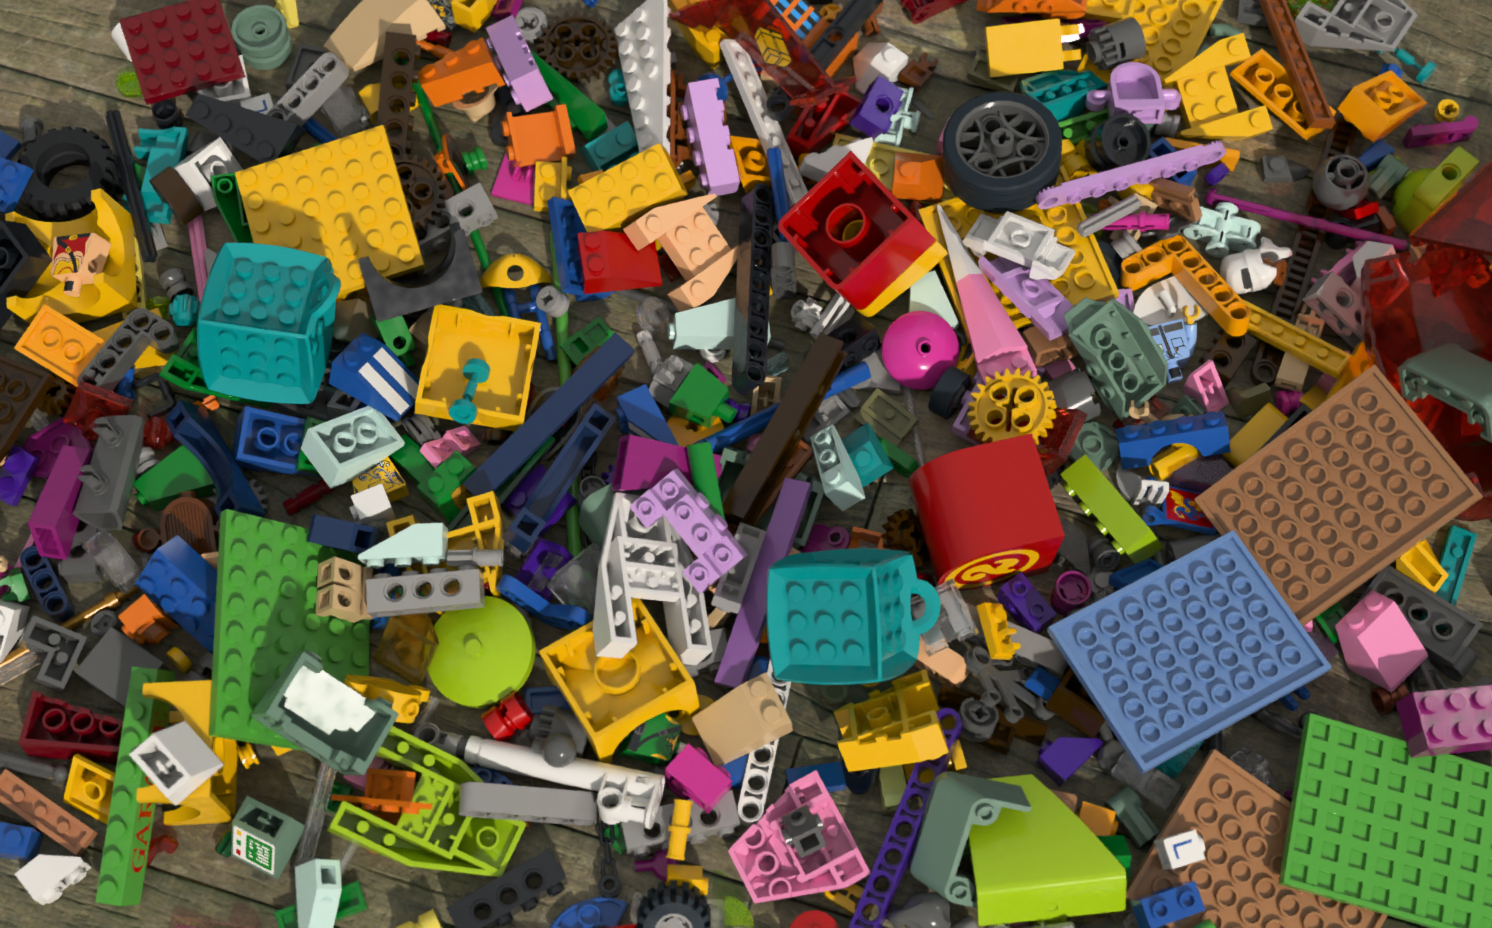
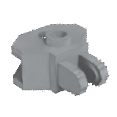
(668, 379)

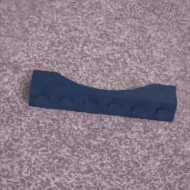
(199, 434)
(559, 478)

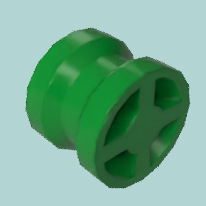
(474, 160)

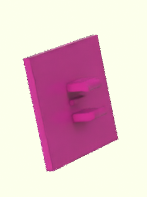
(515, 183)

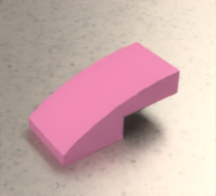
(455, 439)

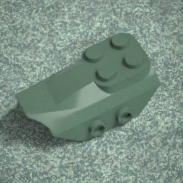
(1117, 353)

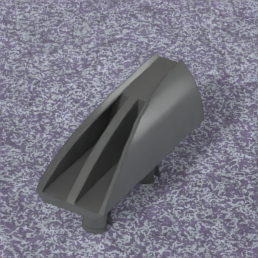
(110, 472)

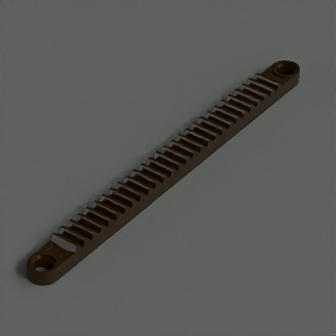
(1304, 253)

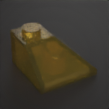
(408, 646)

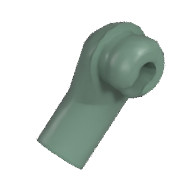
(1223, 30)

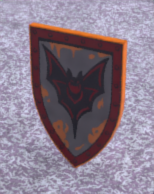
(453, 159)

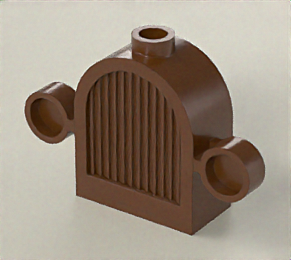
(191, 520)

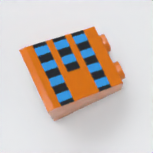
(802, 19)

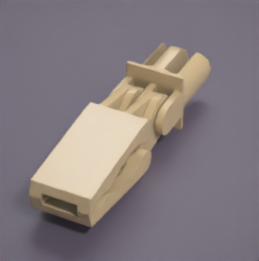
(1293, 371)

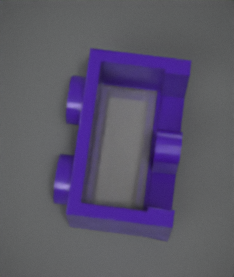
(541, 566)

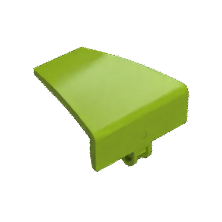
(1042, 863)

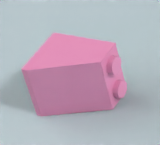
(1379, 642)

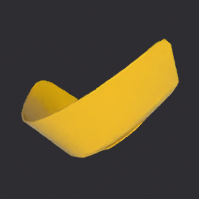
(497, 272)

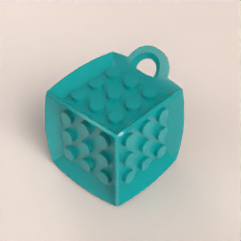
(267, 322)
(845, 616)

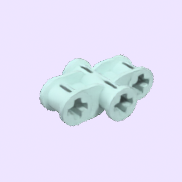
(901, 120)
(1230, 231)

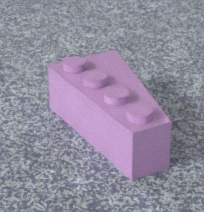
(709, 138)

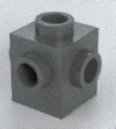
(803, 831)

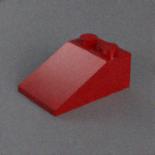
(614, 264)

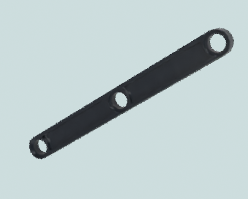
(824, 50)

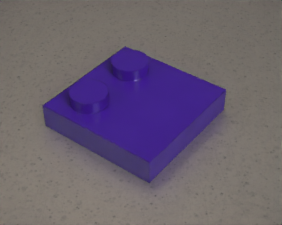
(524, 491)

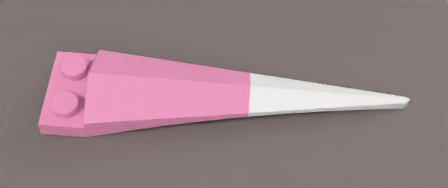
(991, 331)

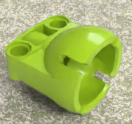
(1429, 188)

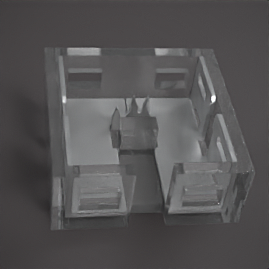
(953, 621)

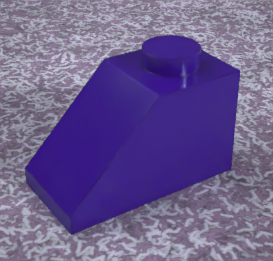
(1066, 756)

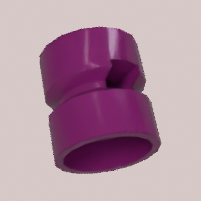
(1070, 592)

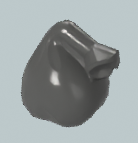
(921, 911)

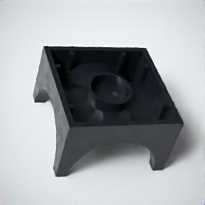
(447, 282)

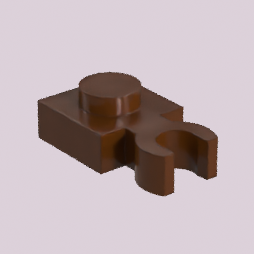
(918, 73)

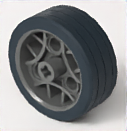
(1018, 129)

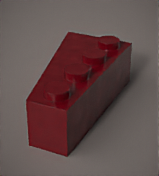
(65, 730)

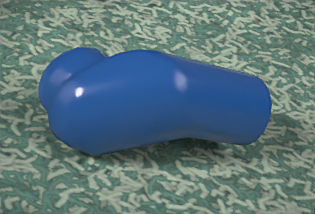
(125, 385)

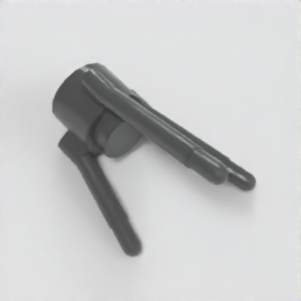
(1425, 675)

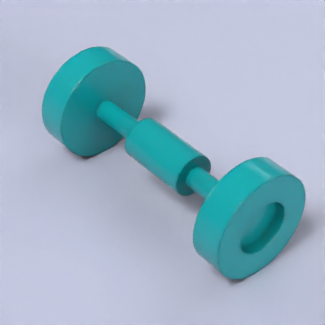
(1410, 60)
(462, 409)

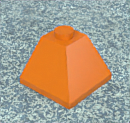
(918, 176)

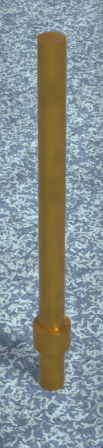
(111, 600)

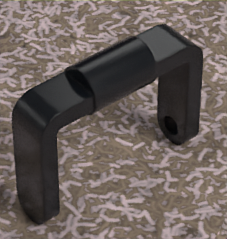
(166, 390)

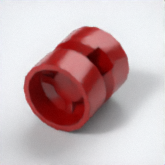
(508, 717)

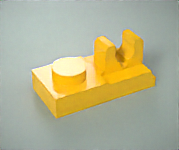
(997, 631)

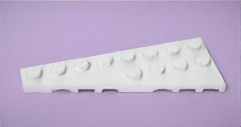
(646, 70)

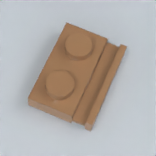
(1176, 199)

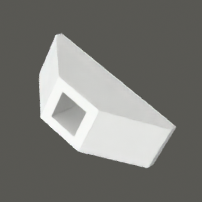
(818, 165)

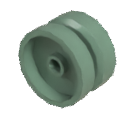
(262, 37)

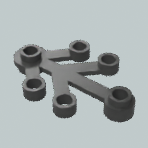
(980, 662)

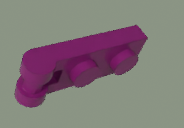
(1440, 133)

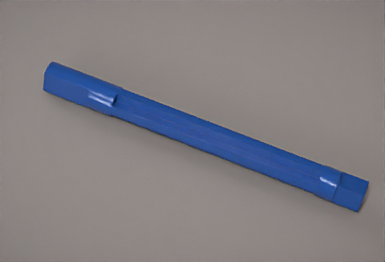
(760, 420)

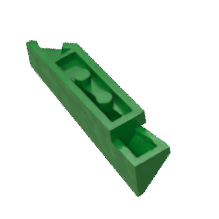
(581, 111)

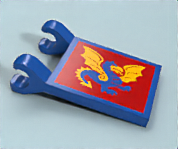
(1179, 511)

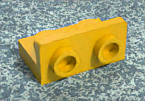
(550, 182)

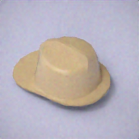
(478, 104)

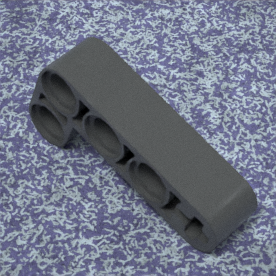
(125, 357)

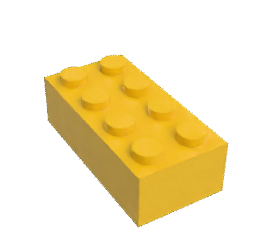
(628, 191)

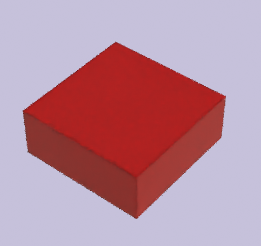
(1361, 210)

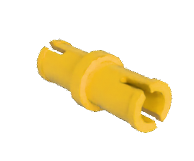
(679, 829)

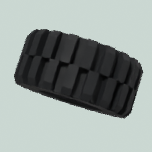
(60, 150)

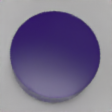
(1216, 174)

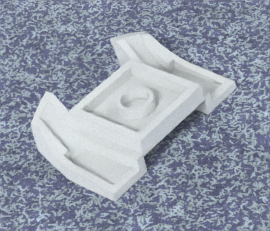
(1020, 242)

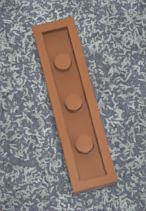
(44, 814)

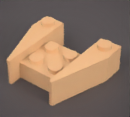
(691, 244)

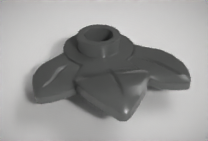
(1174, 229)

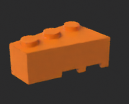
(460, 73)

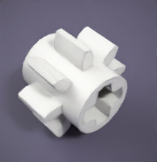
(806, 313)

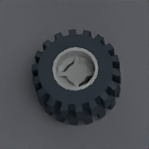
(674, 907)

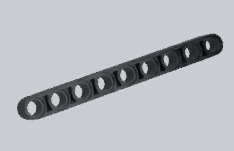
(752, 289)

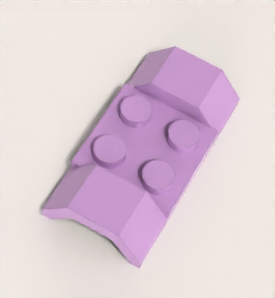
(1032, 297)

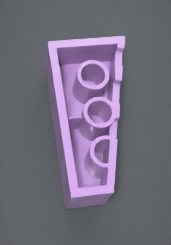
(518, 63)

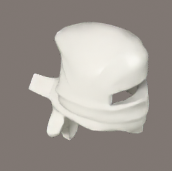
(1246, 270)

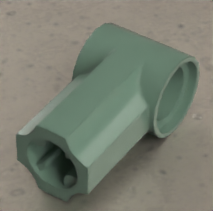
(1386, 175)
(1132, 816)

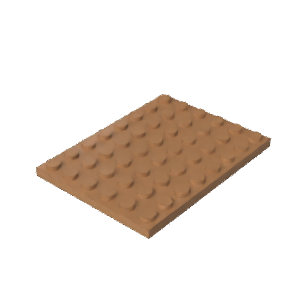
(1340, 495)
(1243, 854)

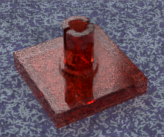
(92, 403)

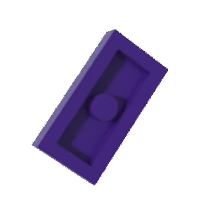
(16, 474)

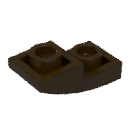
(177, 195)

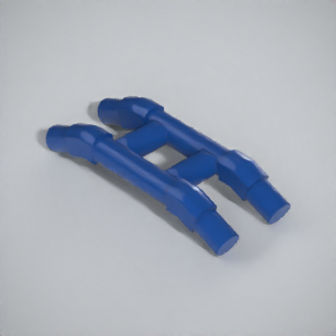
(516, 310)

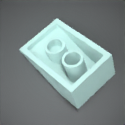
(350, 445)

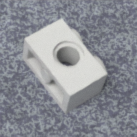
(372, 508)

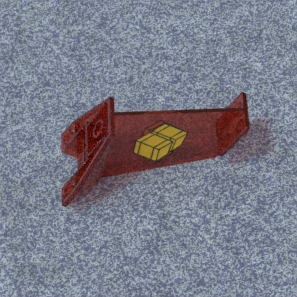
(770, 42)

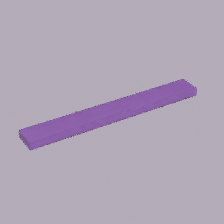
(752, 612)

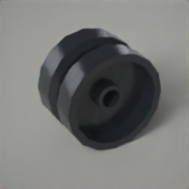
(1117, 143)

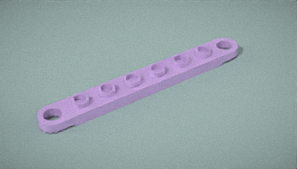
(1128, 175)

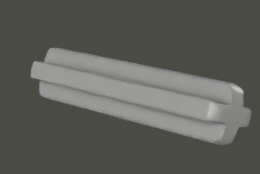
(1108, 216)

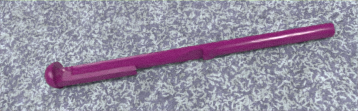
(1212, 197)

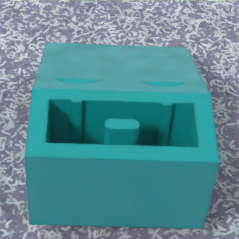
(611, 148)

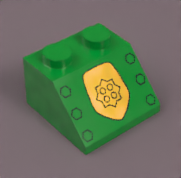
(444, 487)

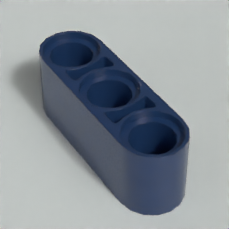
(55, 593)

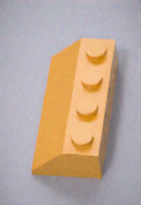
(1272, 86)

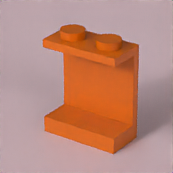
(538, 137)

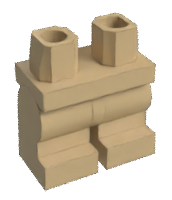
(342, 589)

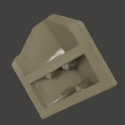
(352, 319)

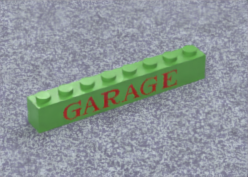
(128, 820)

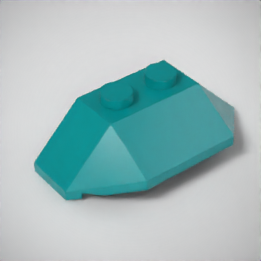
(1062, 91)

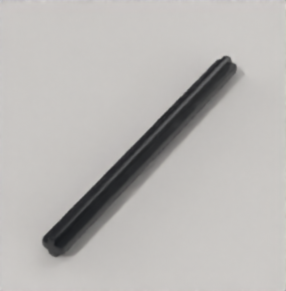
(131, 186)

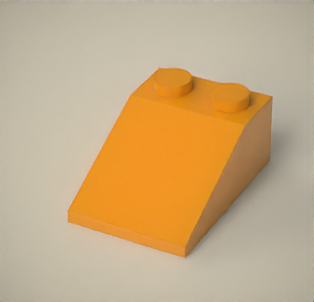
(1380, 105)

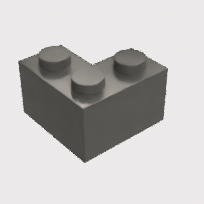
(58, 646)

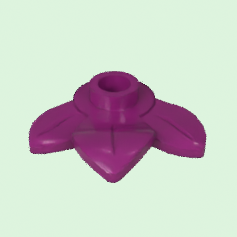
(822, 537)

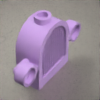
(1136, 91)

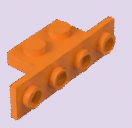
(389, 789)

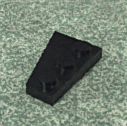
(504, 103)

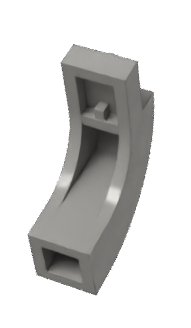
(735, 582)

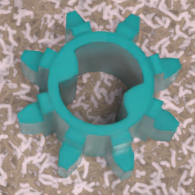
(184, 310)

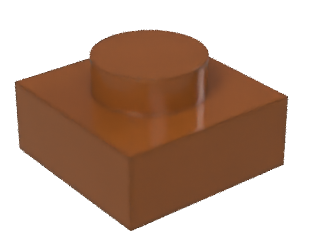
(1386, 221)

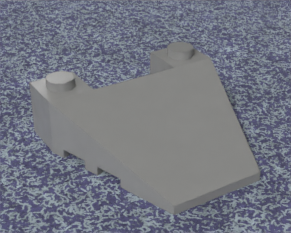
(1356, 24)

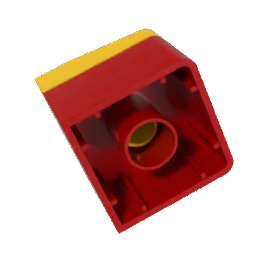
(860, 237)

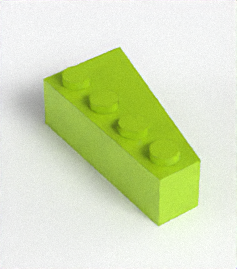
(1111, 510)

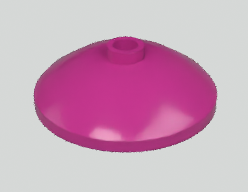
(903, 352)

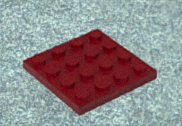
(181, 49)

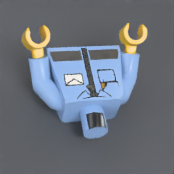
(1177, 342)

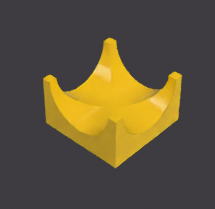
(112, 289)
(619, 693)
(217, 796)

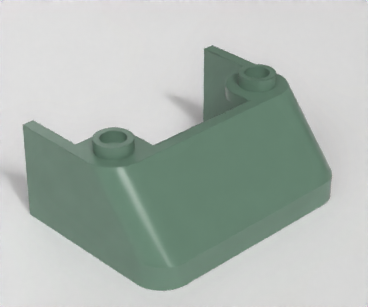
(951, 810)

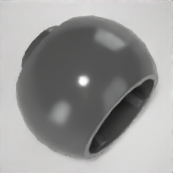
(1340, 182)

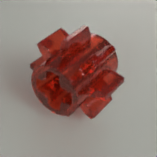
(157, 433)

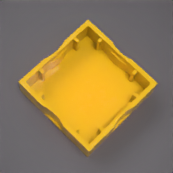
(501, 342)

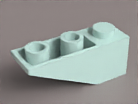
(836, 469)
(412, 545)
(318, 893)

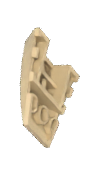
(363, 32)

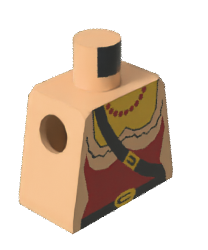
(78, 260)

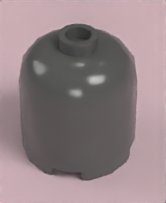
(1074, 392)

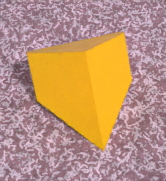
(1422, 566)

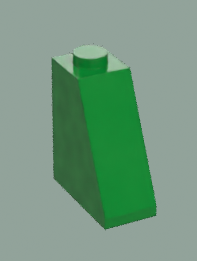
(173, 475)

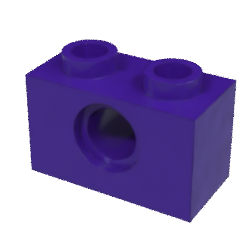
(868, 117)
(1026, 604)

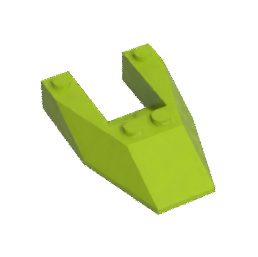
(436, 836)

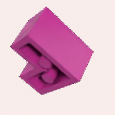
(697, 778)

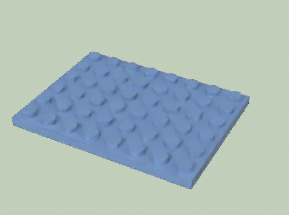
(1188, 651)

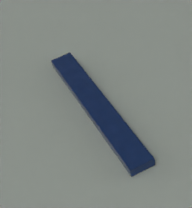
(550, 416)

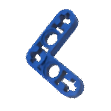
(553, 615)

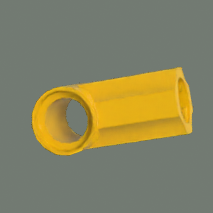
(1172, 459)

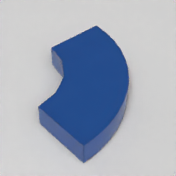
(592, 913)

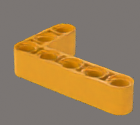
(1194, 273)

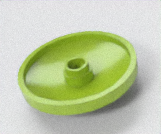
(482, 653)

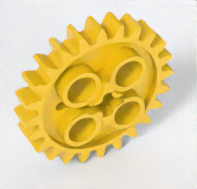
(987, 408)

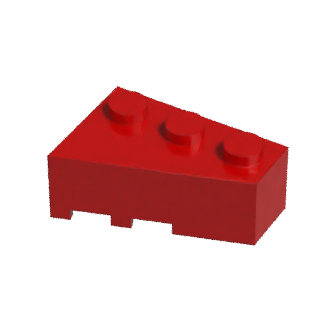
(820, 124)

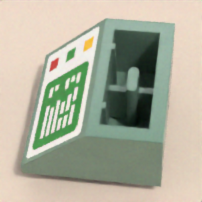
(264, 837)

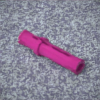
(1140, 222)

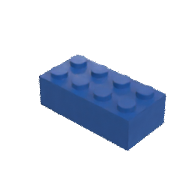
(183, 588)

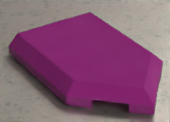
(49, 442)

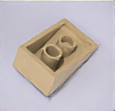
(742, 721)

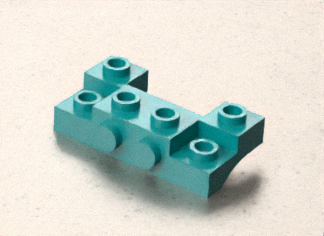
(162, 150)

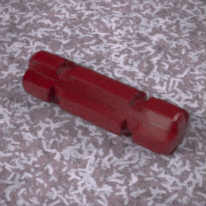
(307, 497)

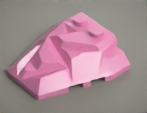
(777, 871)

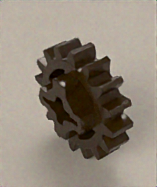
(906, 534)

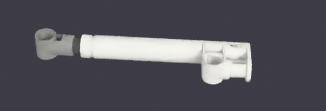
(632, 790)

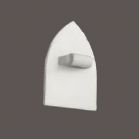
(1164, 303)

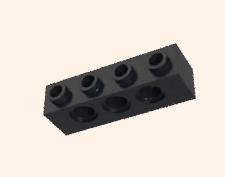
(490, 895)

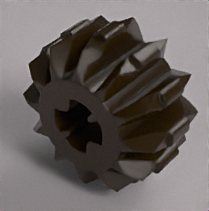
(57, 397)

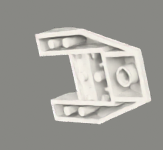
(646, 566)

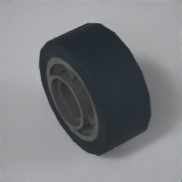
(949, 392)

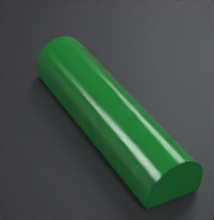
(704, 474)

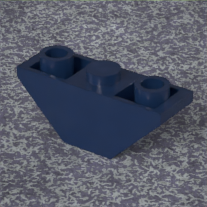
(343, 534)

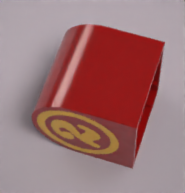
(987, 513)

